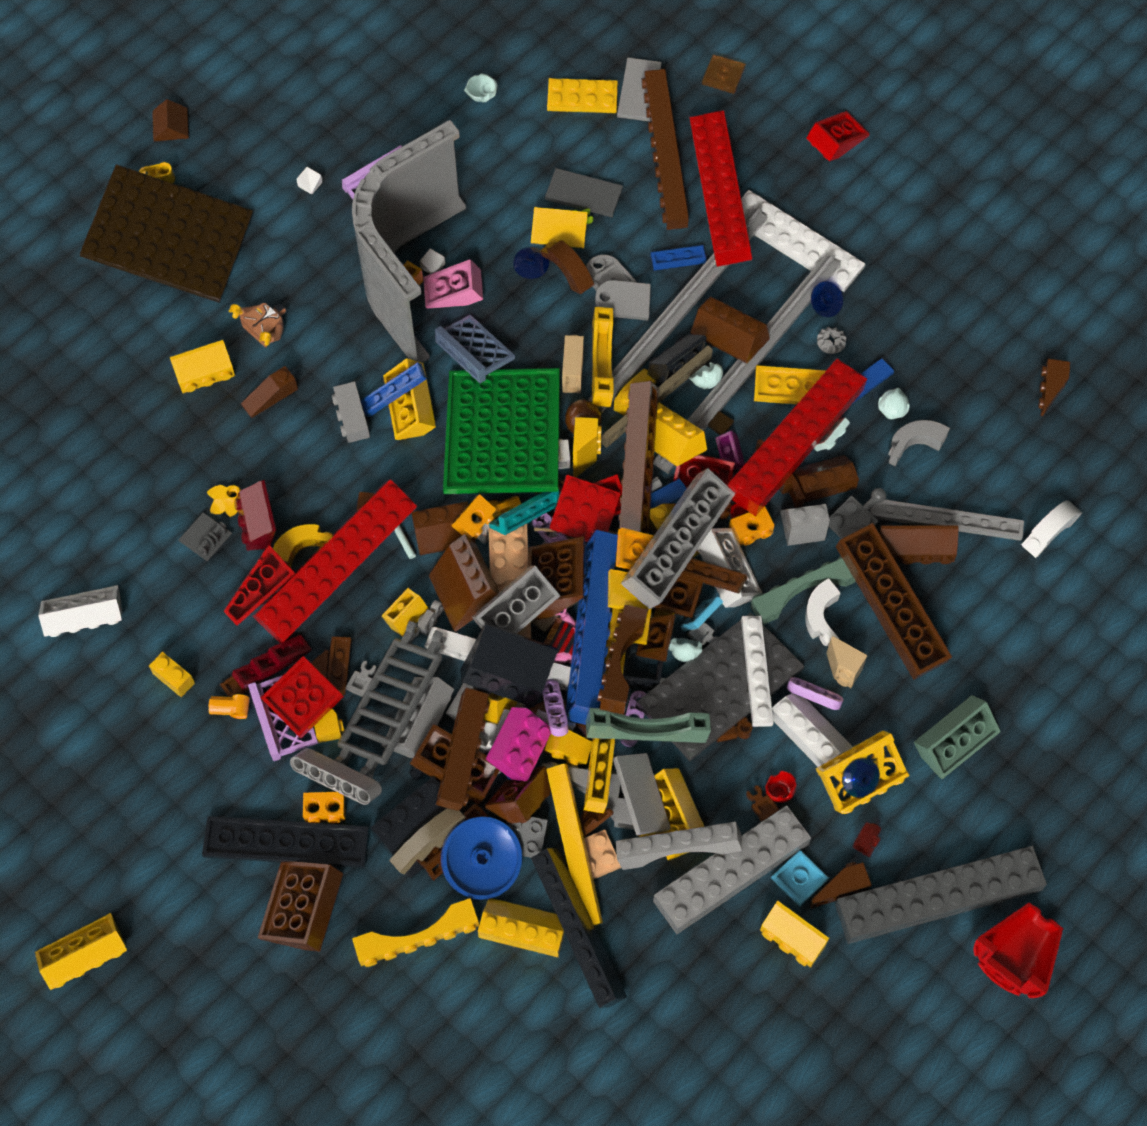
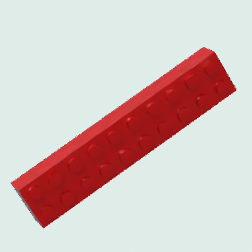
(720, 189)
(796, 436)
(335, 561)

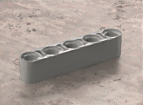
(336, 776)

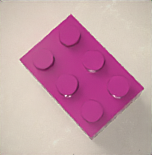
(519, 744)

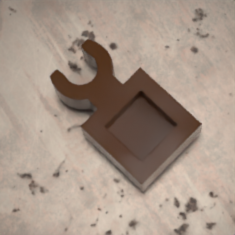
(762, 806)

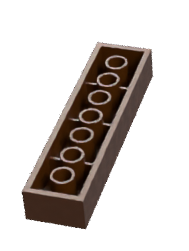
(893, 601)

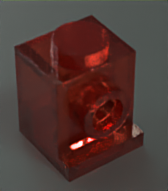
(867, 839)

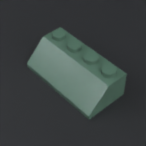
(957, 736)

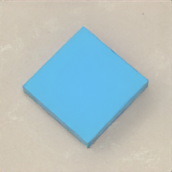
(701, 614)
(800, 878)

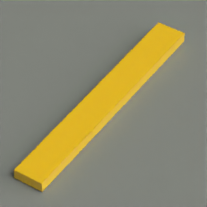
(573, 839)

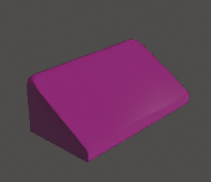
(730, 448)

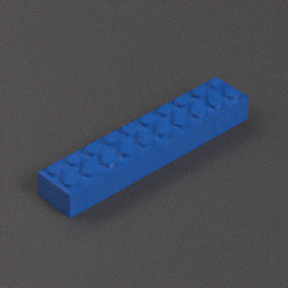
(591, 628)

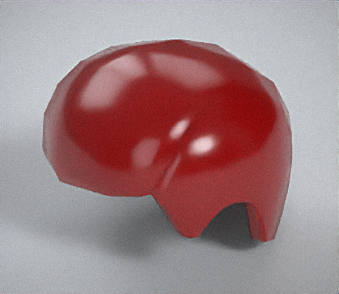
(781, 787)

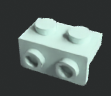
(836, 431)

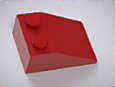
(836, 135)

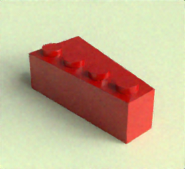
(261, 582)

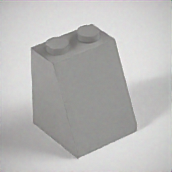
(805, 524)

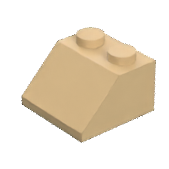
(845, 662)

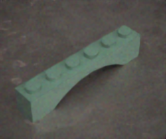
(771, 603)
(681, 728)

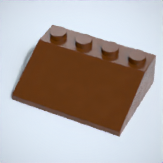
(563, 568)
(462, 581)
(301, 905)

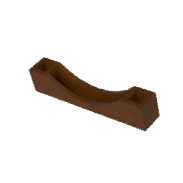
(616, 689)

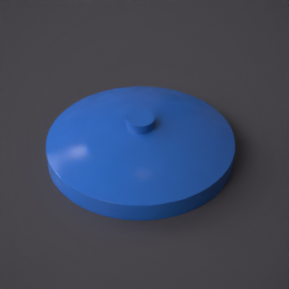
(481, 858)

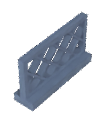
(462, 354)

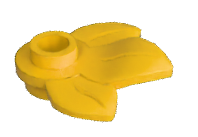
(222, 499)

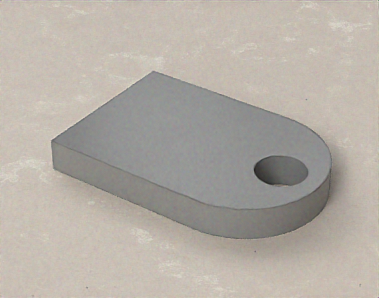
(610, 271)
(626, 298)

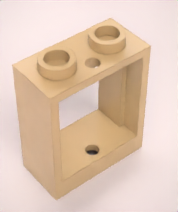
(572, 364)

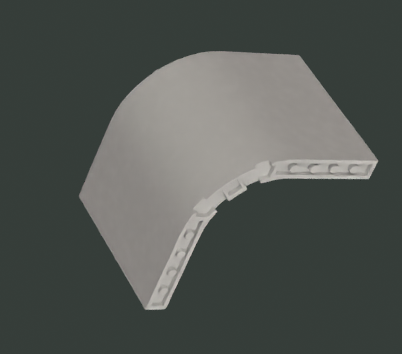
(392, 206)

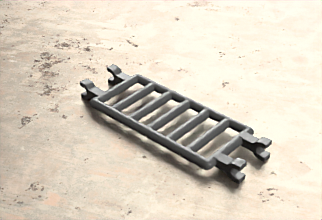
(406, 643)

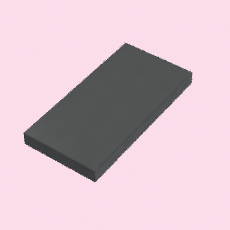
(584, 192)

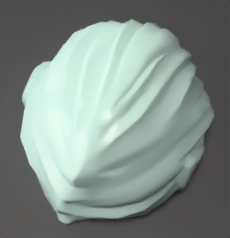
(481, 87)
(707, 376)
(894, 404)
(685, 649)

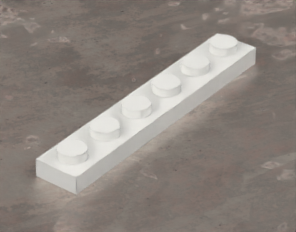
(757, 671)

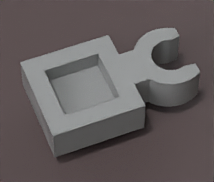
(429, 619)
(702, 634)
(360, 681)

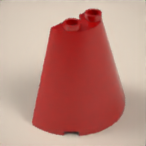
(1020, 952)

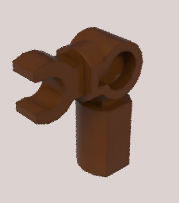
(742, 729)

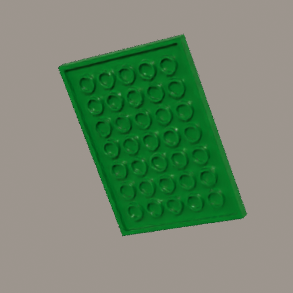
(502, 432)

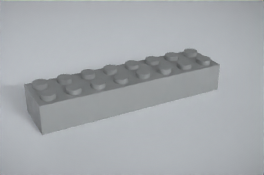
(678, 539)
(728, 874)

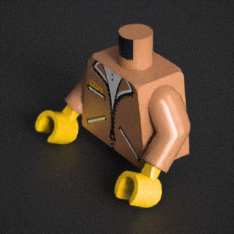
(261, 321)

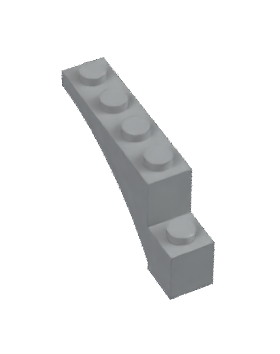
(579, 781)

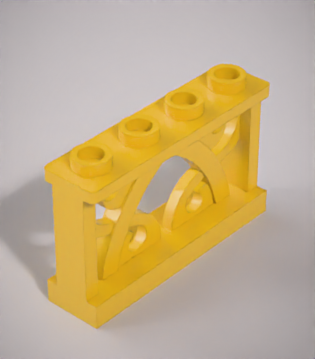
(874, 746)

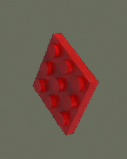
(583, 508)
(302, 697)

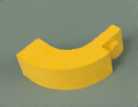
(298, 538)

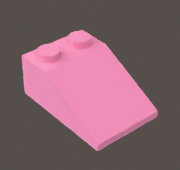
(454, 286)

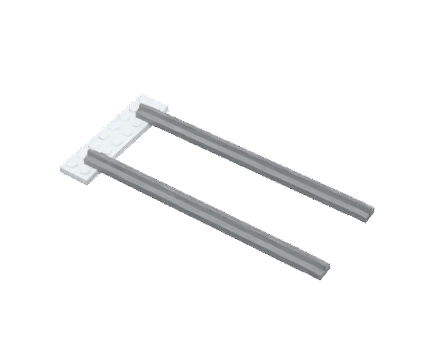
(788, 236)

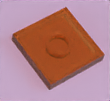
(723, 74)

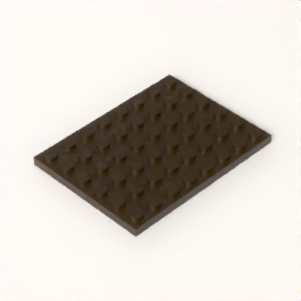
(166, 233)

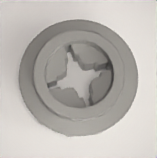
(826, 344)

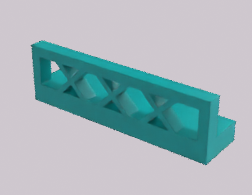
(525, 512)

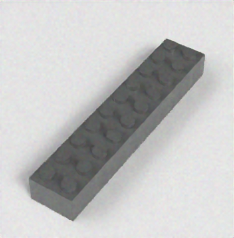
(940, 894)

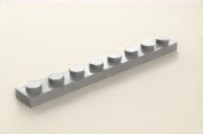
(934, 516)

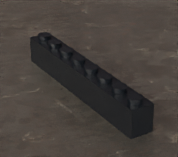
(578, 928)

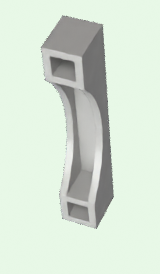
(715, 839)

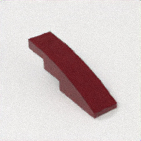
(271, 662)

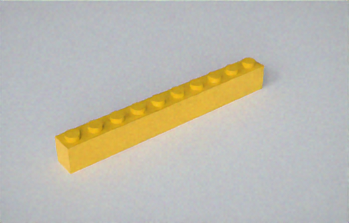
(600, 764)

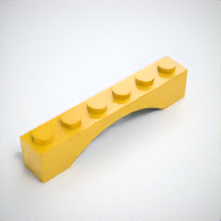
(601, 357)
(375, 947)

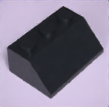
(675, 357)

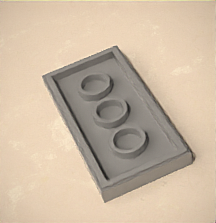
(631, 99)
(641, 794)

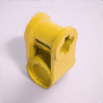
(161, 171)

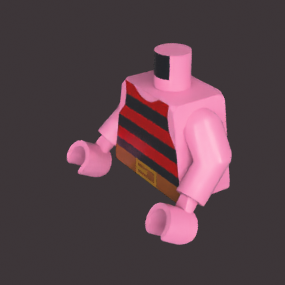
(562, 637)

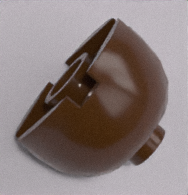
(581, 409)

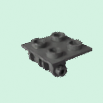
(205, 536)
(530, 835)

